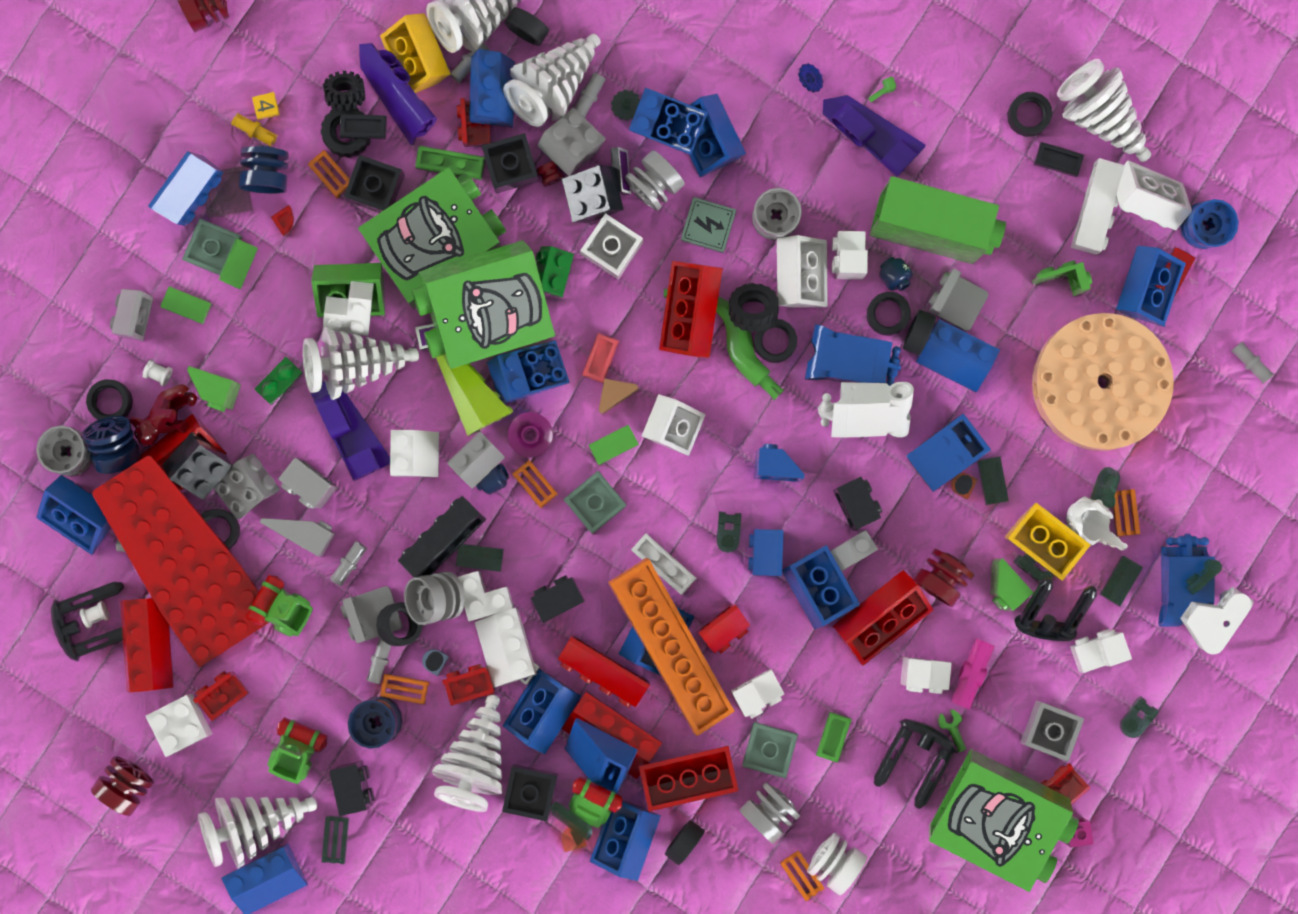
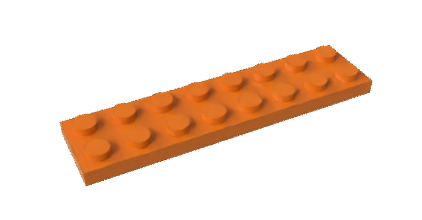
(671, 646)

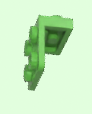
(1077, 276)

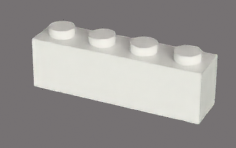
(1098, 207)

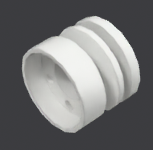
(840, 866)

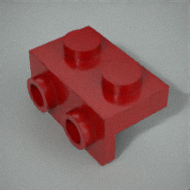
(471, 133)
(468, 685)
(221, 695)
(1067, 782)

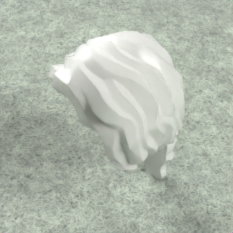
(1091, 522)

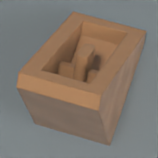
(614, 393)

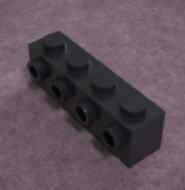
(442, 538)

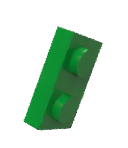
(553, 269)

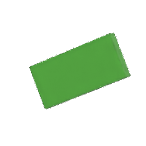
(238, 263)
(185, 305)
(613, 444)
(833, 737)

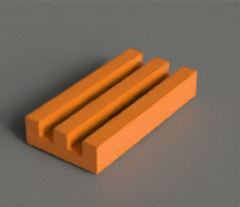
(342, 188)
(547, 499)
(1134, 513)
(425, 684)
(813, 891)

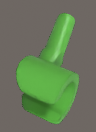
(889, 86)

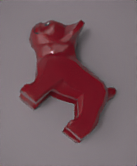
(164, 415)

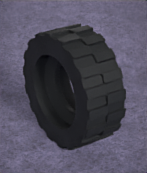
(336, 146)
(753, 293)

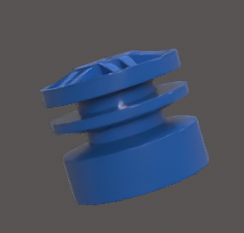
(1221, 223)

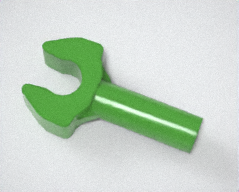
(953, 728)

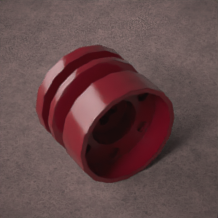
(197, 10)
(943, 577)
(120, 789)

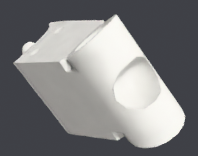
(869, 410)

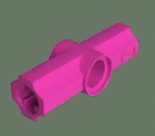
(972, 673)

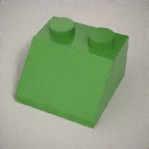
(214, 389)
(1007, 587)

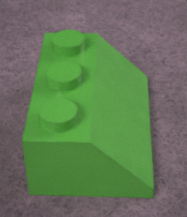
(335, 281)

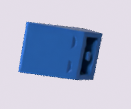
(668, 121)
(528, 372)
(948, 452)
(600, 755)

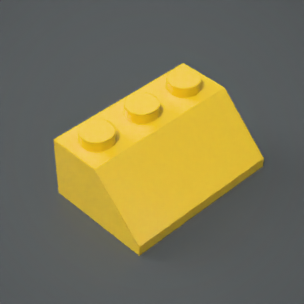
(417, 51)
(1047, 541)

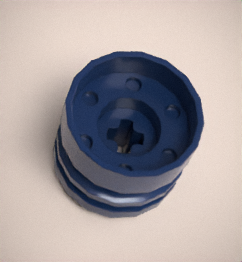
(264, 168)
(111, 444)
(363, 727)

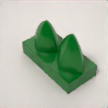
(278, 380)

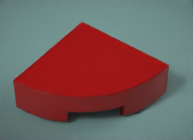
(284, 220)

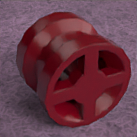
(549, 174)

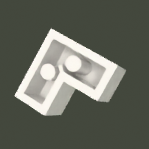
(850, 255)
(350, 314)
(483, 604)
(1104, 650)
(925, 674)
(758, 692)

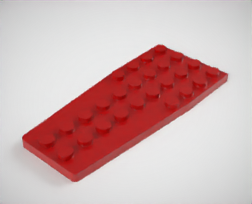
(179, 559)

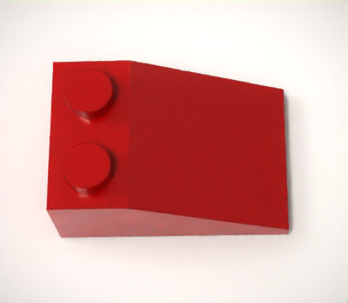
(724, 628)

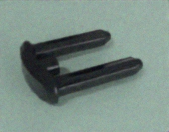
(1049, 627)
(65, 630)
(928, 737)

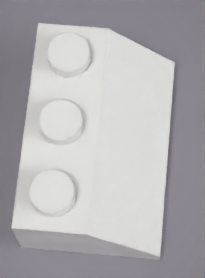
(1153, 196)
(802, 272)
(505, 647)

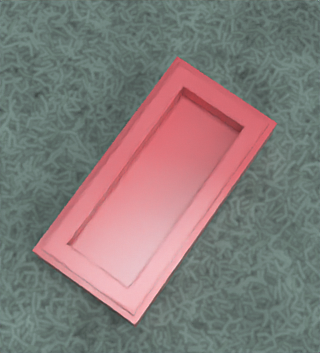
(600, 358)

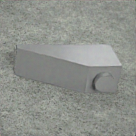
(307, 534)
(853, 550)

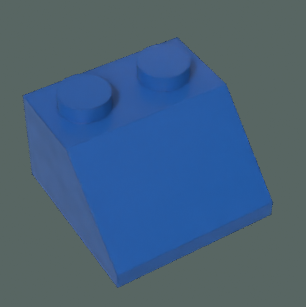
(767, 552)

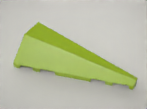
(472, 397)

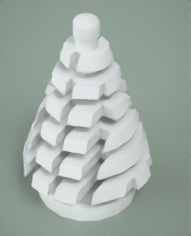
(466, 21)
(549, 81)
(1103, 107)
(345, 363)
(472, 762)
(243, 826)

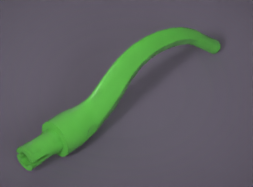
(742, 353)

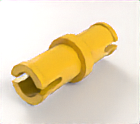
(254, 129)

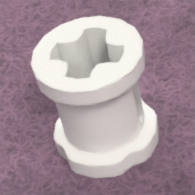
(157, 372)
(94, 614)

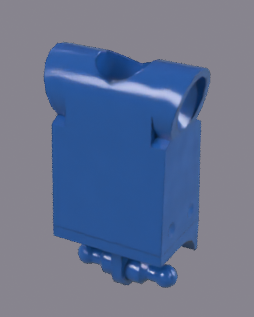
(851, 358)
(1176, 567)

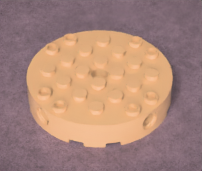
(1135, 373)

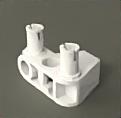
(1207, 620)

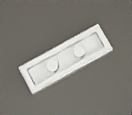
(664, 564)

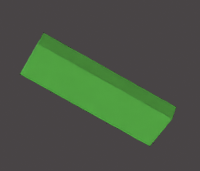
(438, 160)

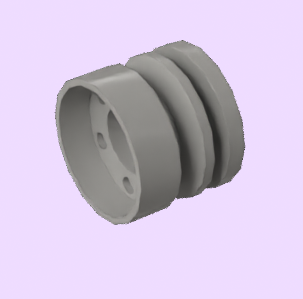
(656, 179)
(776, 201)
(53, 454)
(434, 598)
(769, 812)

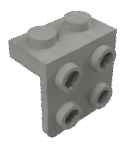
(958, 300)
(245, 486)
(363, 613)

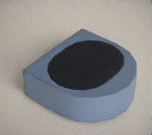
(434, 661)

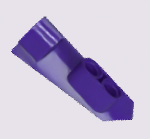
(392, 87)
(869, 130)
(351, 434)

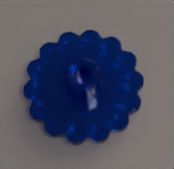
(810, 77)

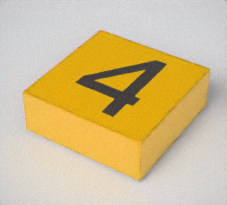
(266, 106)

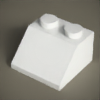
(673, 424)
(414, 453)

